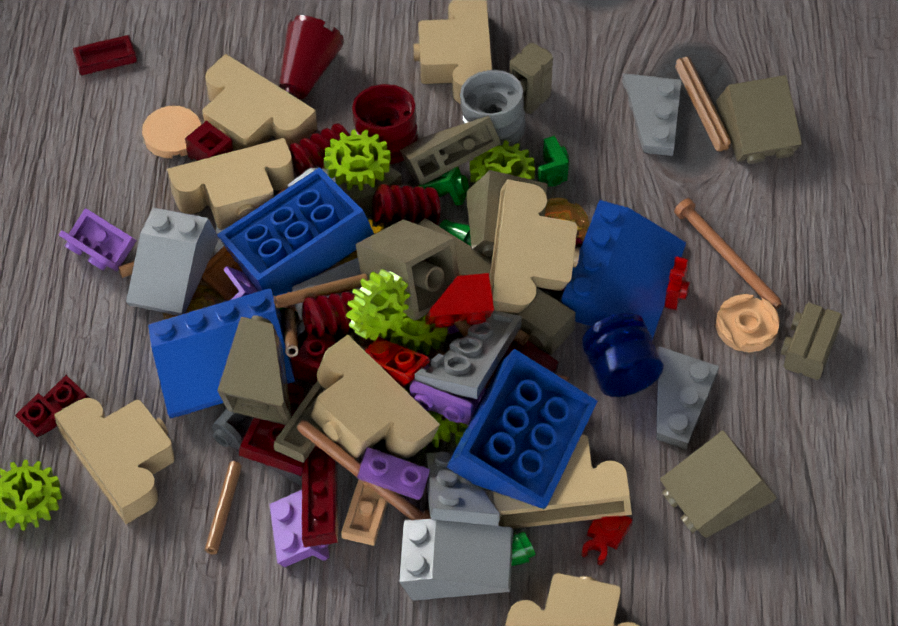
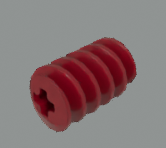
(312, 151)
(405, 202)
(327, 313)

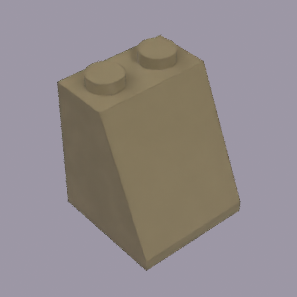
(760, 119)
(483, 208)
(417, 255)
(256, 373)
(716, 486)

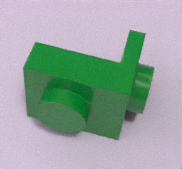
(557, 163)

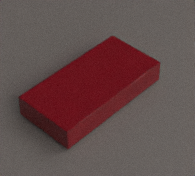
(104, 55)

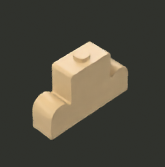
(456, 46)
(253, 108)
(232, 181)
(529, 248)
(368, 405)
(119, 451)
(579, 496)
(571, 603)

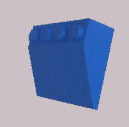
(296, 234)
(622, 267)
(196, 345)
(522, 432)

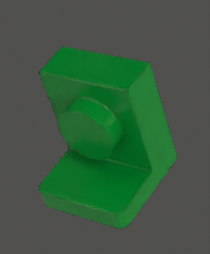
(450, 182)

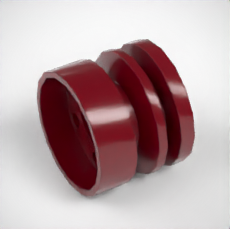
(390, 114)

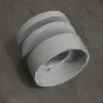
(499, 97)

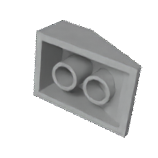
(170, 261)
(454, 559)

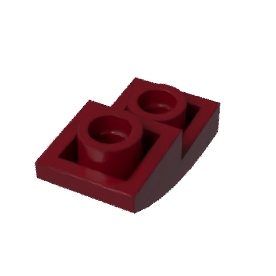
(40, 410)

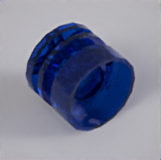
(622, 355)

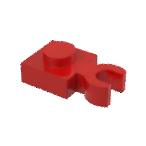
(678, 286)
(606, 532)

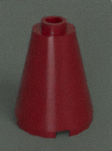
(307, 54)

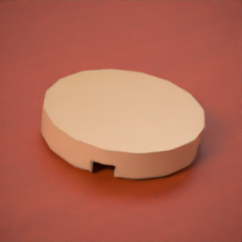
(166, 130)
(747, 323)

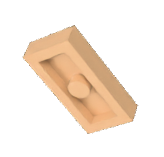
(364, 515)

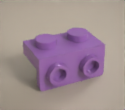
(100, 240)
(450, 405)
(393, 473)
(287, 532)

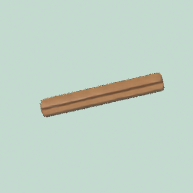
(703, 104)

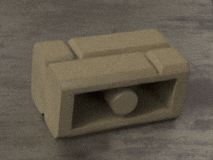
(534, 72)
(812, 340)

